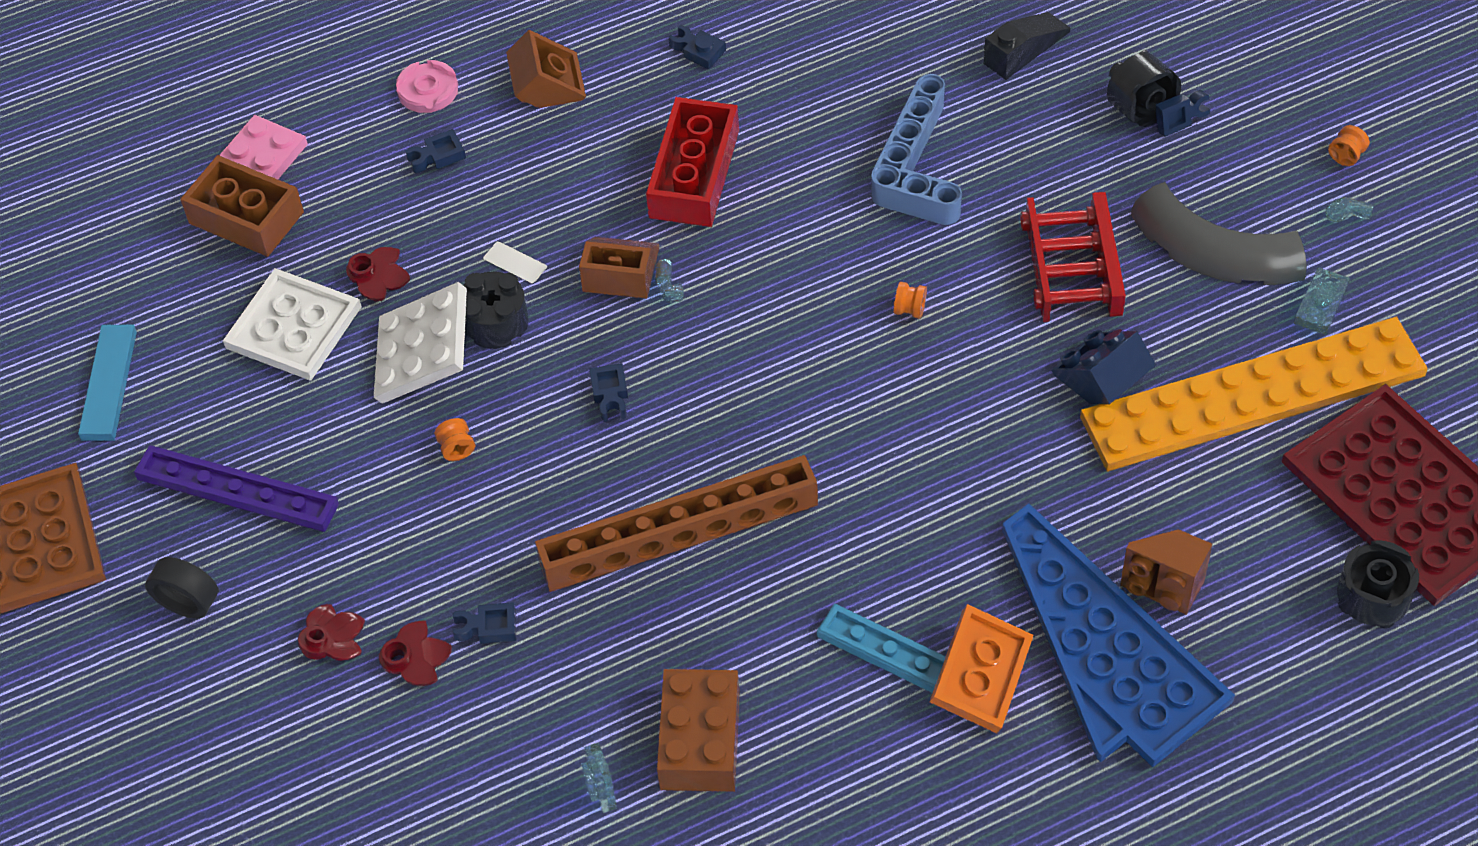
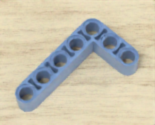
(893, 177)

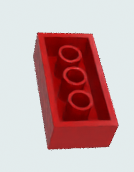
(693, 162)

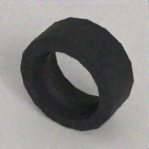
(181, 587)

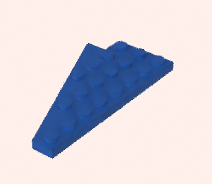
(1115, 659)

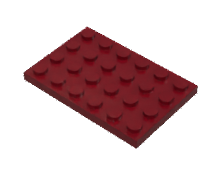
(1397, 484)

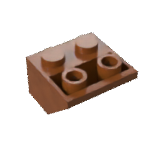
(618, 266)
(1167, 568)

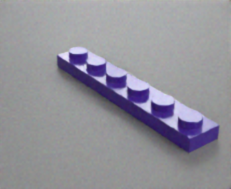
(237, 488)

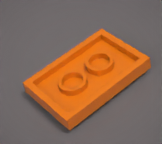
(981, 668)

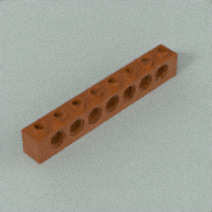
(677, 523)

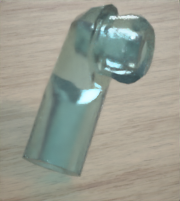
(1347, 207)
(664, 282)

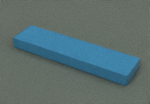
(107, 383)
(881, 647)

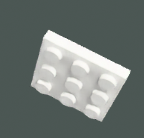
(292, 324)
(420, 343)

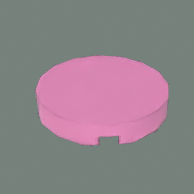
(427, 86)

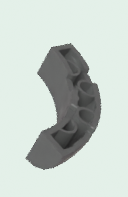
(1215, 249)

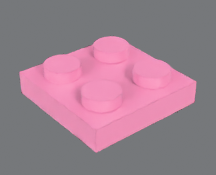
(265, 147)

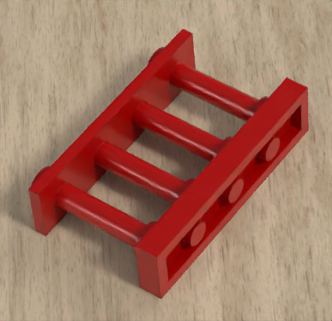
(1100, 240)

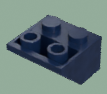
(1105, 365)

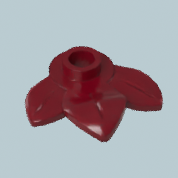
(379, 272)
(331, 634)
(419, 653)

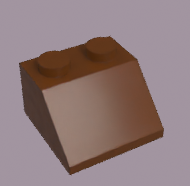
(544, 72)

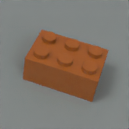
(242, 205)
(698, 730)

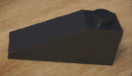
(1021, 41)

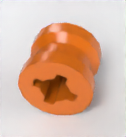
(1348, 145)
(910, 300)
(454, 439)

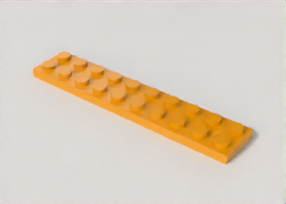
(1252, 393)

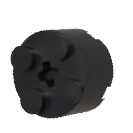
(1140, 85)
(494, 309)
(1377, 584)

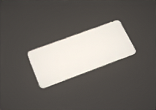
(515, 262)

